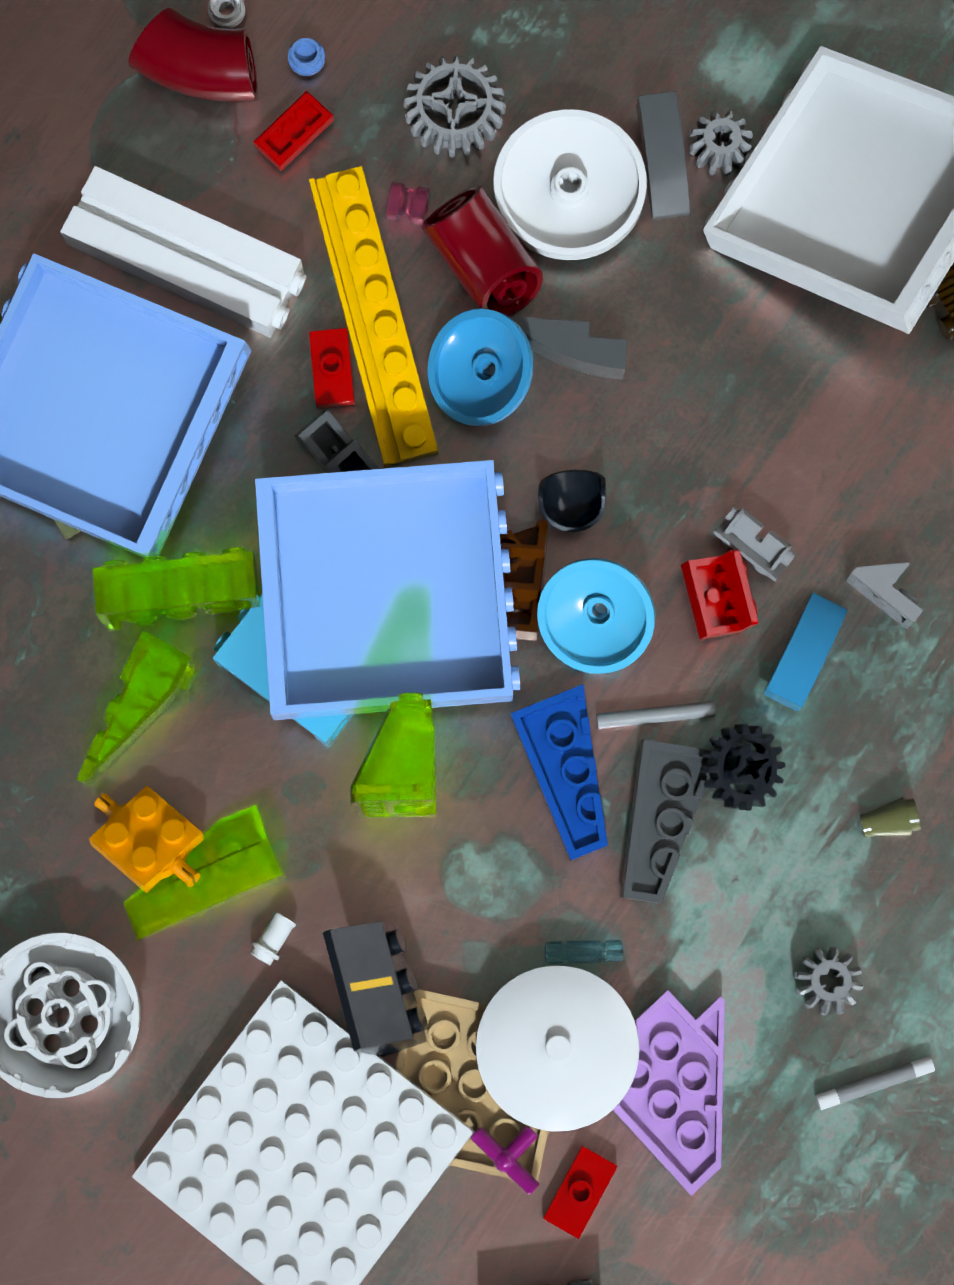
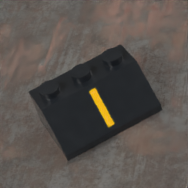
(376, 988)

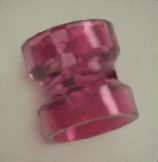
(416, 204)

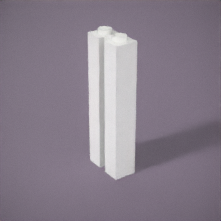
(184, 252)

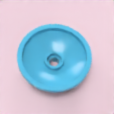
(589, 638)

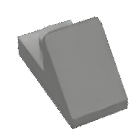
(876, 584)

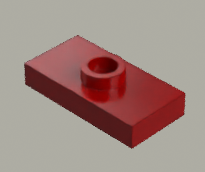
(293, 130)
(331, 368)
(580, 1192)

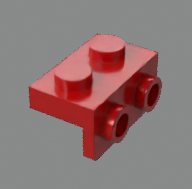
(720, 595)

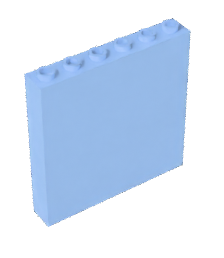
(106, 404)
(385, 589)

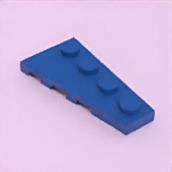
(563, 761)

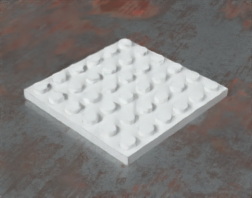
(302, 1150)

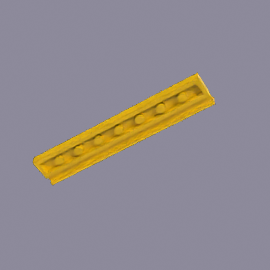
(373, 317)

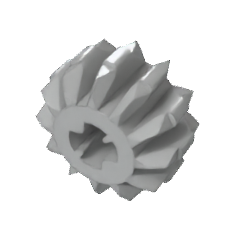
(720, 129)
(835, 994)

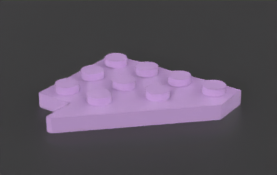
(679, 1089)

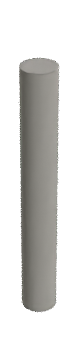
(655, 715)

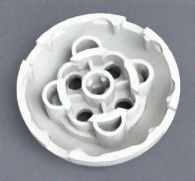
(106, 991)

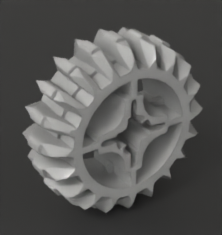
(470, 107)

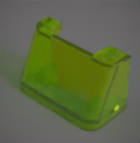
(399, 764)

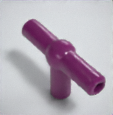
(506, 1159)

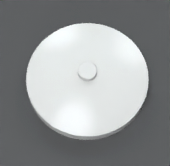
(570, 184)
(557, 1048)

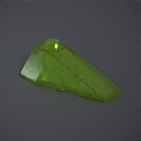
(151, 685)
(231, 864)

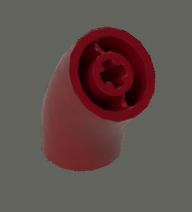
(196, 58)
(484, 252)

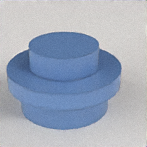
(306, 57)

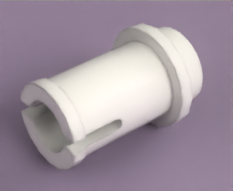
(272, 938)

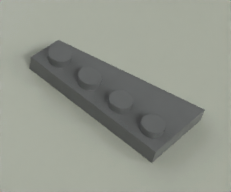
(661, 816)

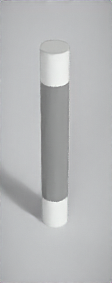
(875, 1083)

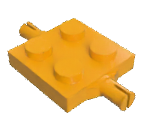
(146, 839)

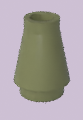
(892, 819)

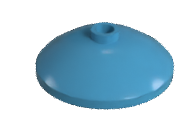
(462, 364)

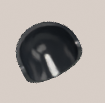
(572, 499)

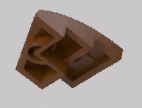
(525, 577)

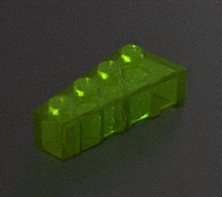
(175, 587)

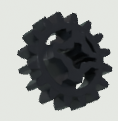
(755, 775)

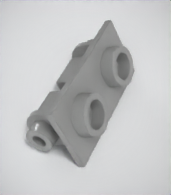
(767, 555)

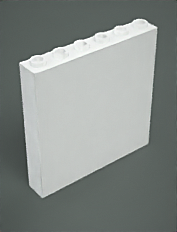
(849, 191)

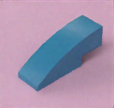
(805, 652)

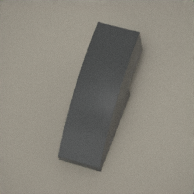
(663, 154)
(570, 346)
(333, 446)

